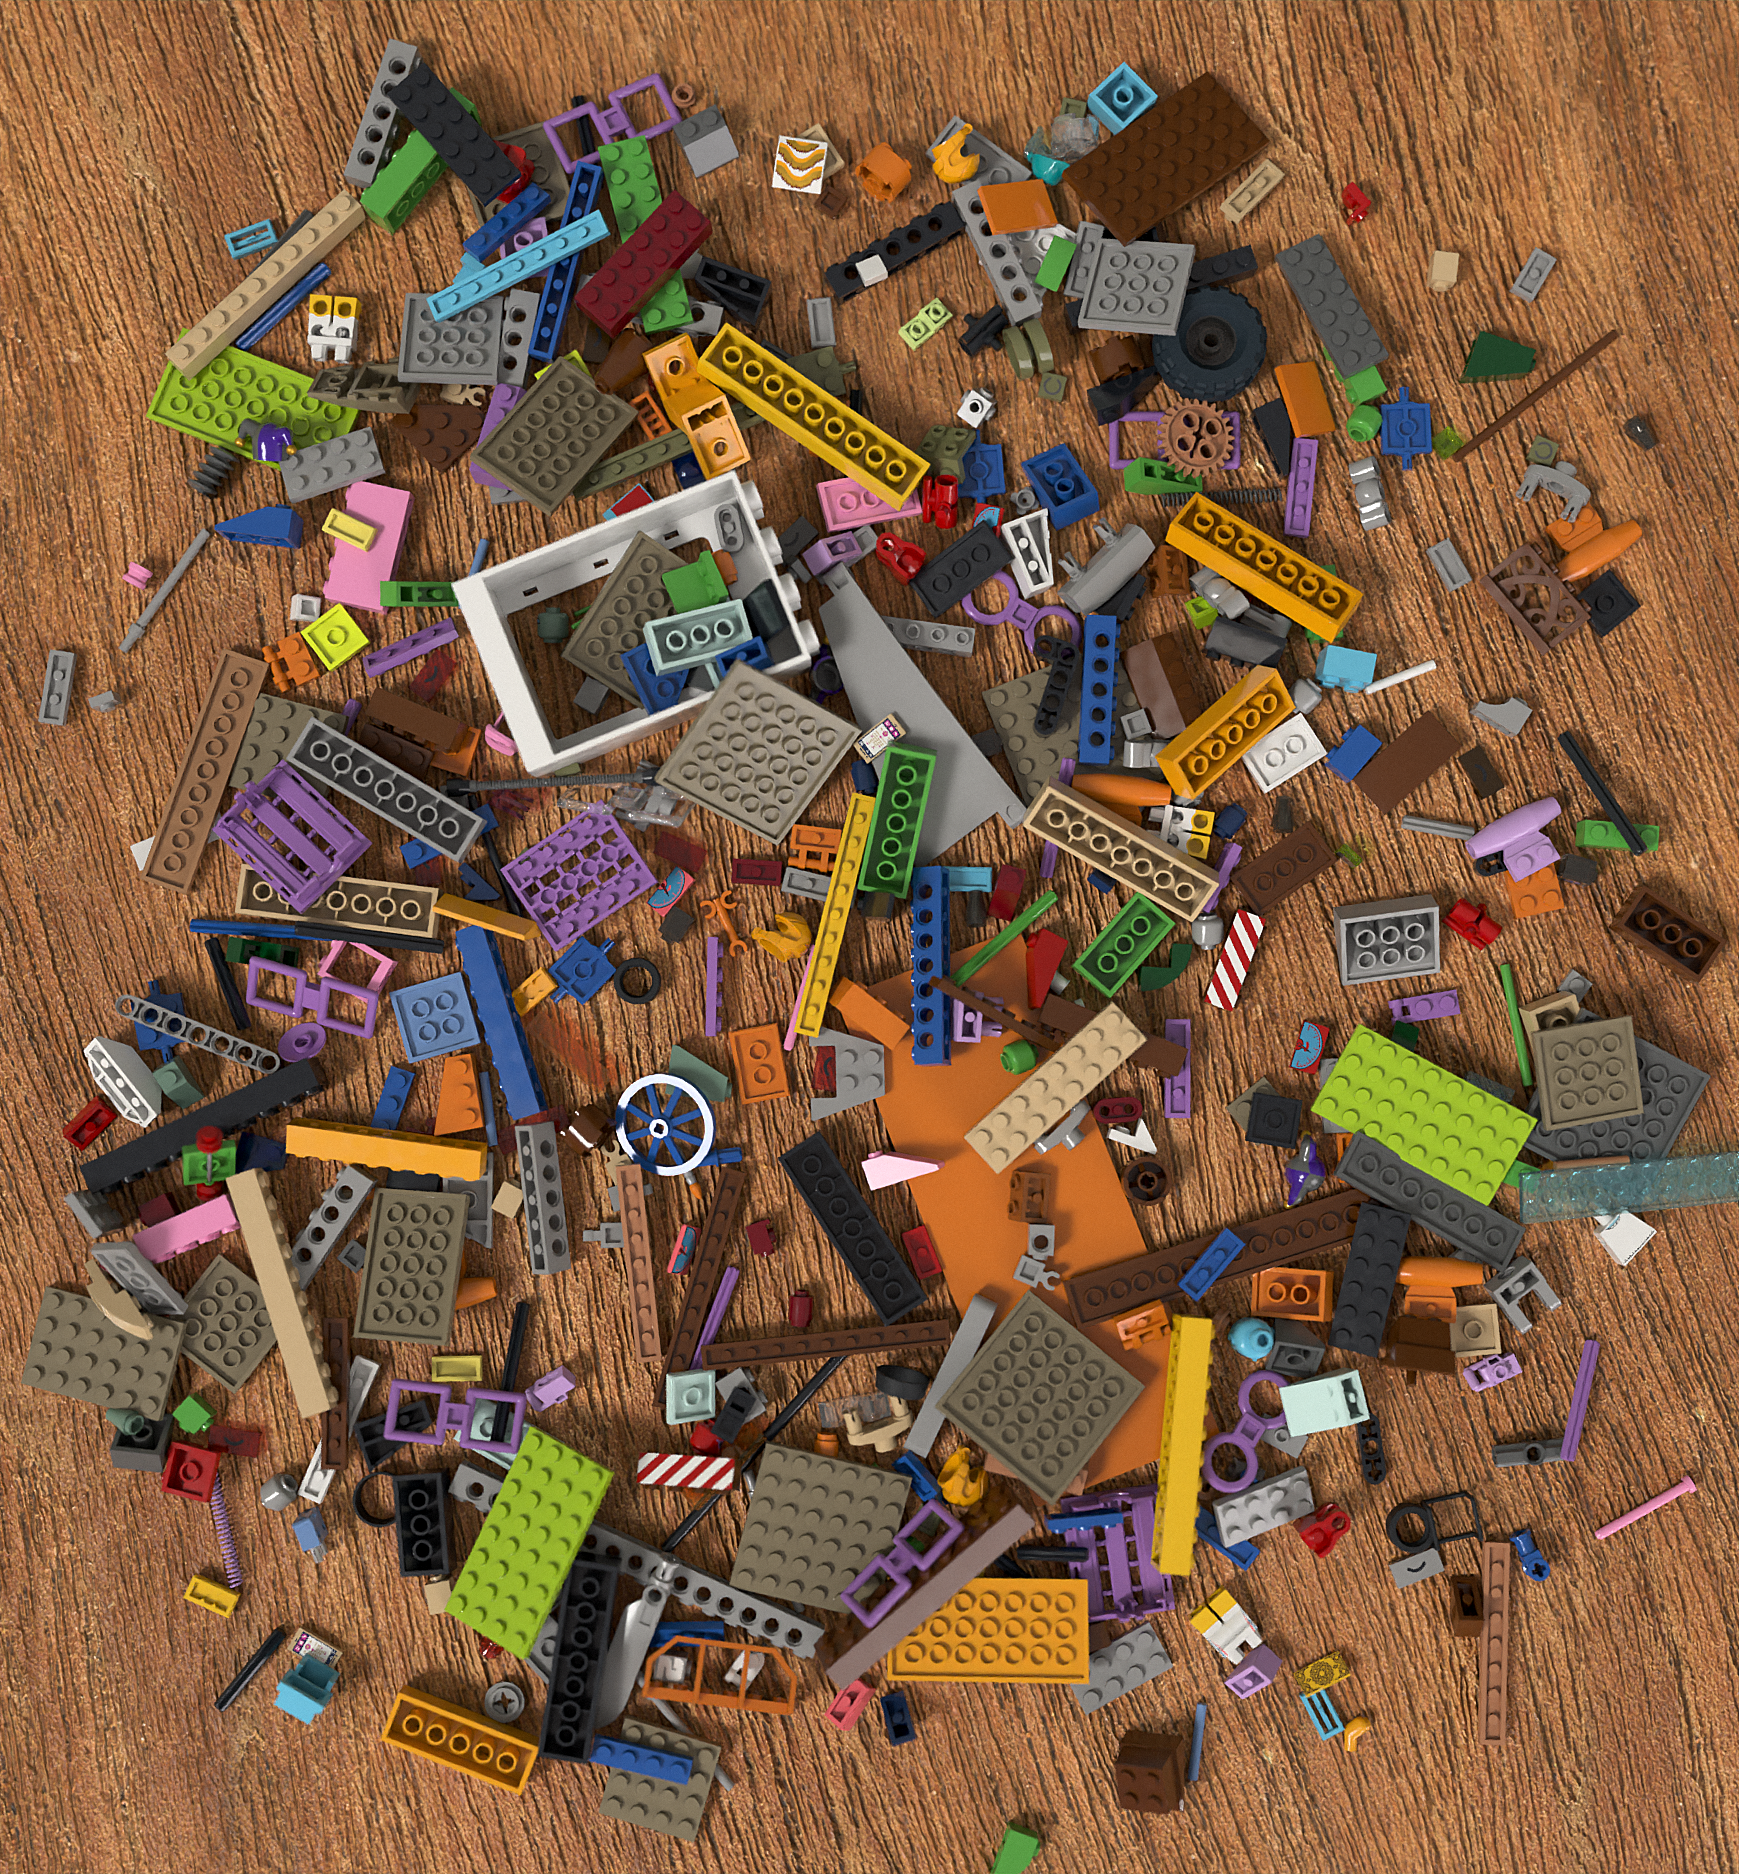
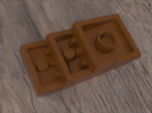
(1406, 762)

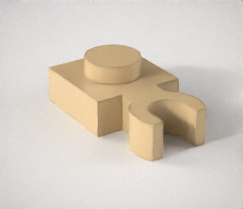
(461, 393)
(616, 1159)

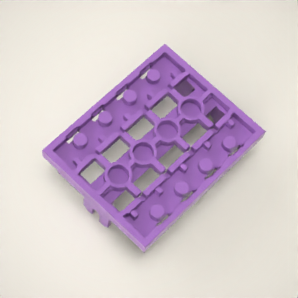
(268, 859)
(594, 903)
(1153, 1587)

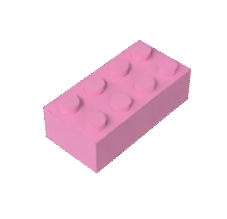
(188, 1228)

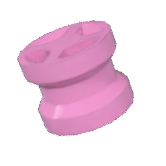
(137, 575)

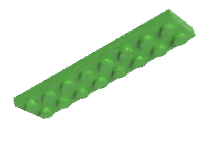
(634, 199)

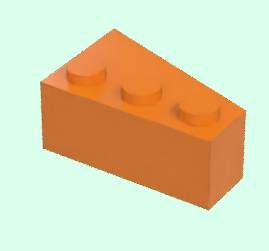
(868, 1011)
(460, 1096)

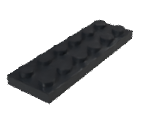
(454, 134)
(1369, 1279)

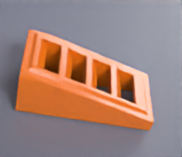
(657, 413)

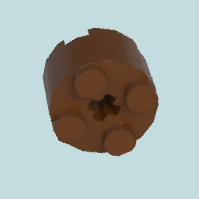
(1116, 359)
(588, 1130)
(1158, 1187)

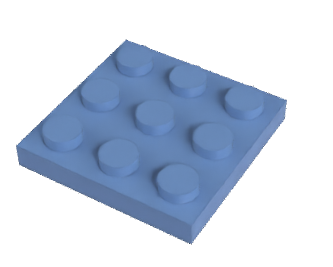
(435, 1017)

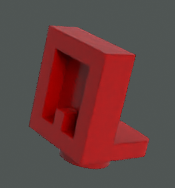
(1356, 200)

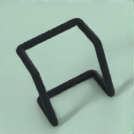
(1435, 1544)

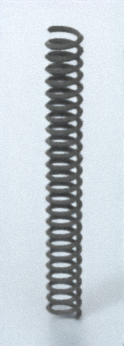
(1222, 496)

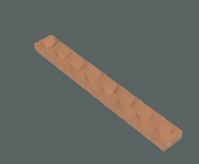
(638, 1262)
(1493, 1643)

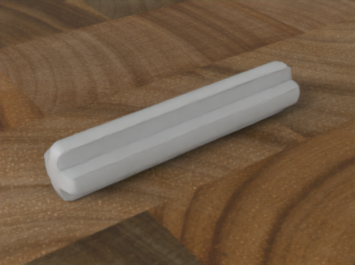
(1437, 827)

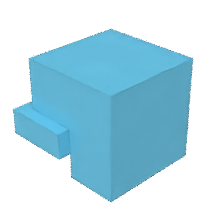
(306, 1688)

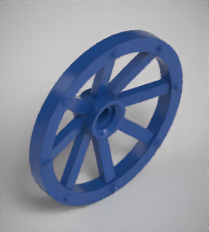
(668, 1120)

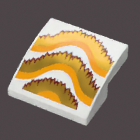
(800, 164)

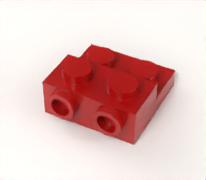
(190, 1471)

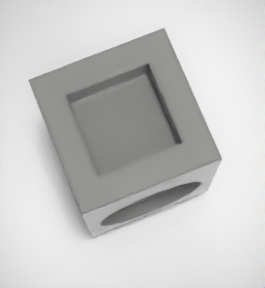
(592, 696)
(1036, 1229)

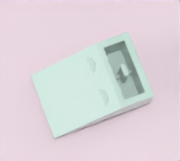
(1324, 1402)

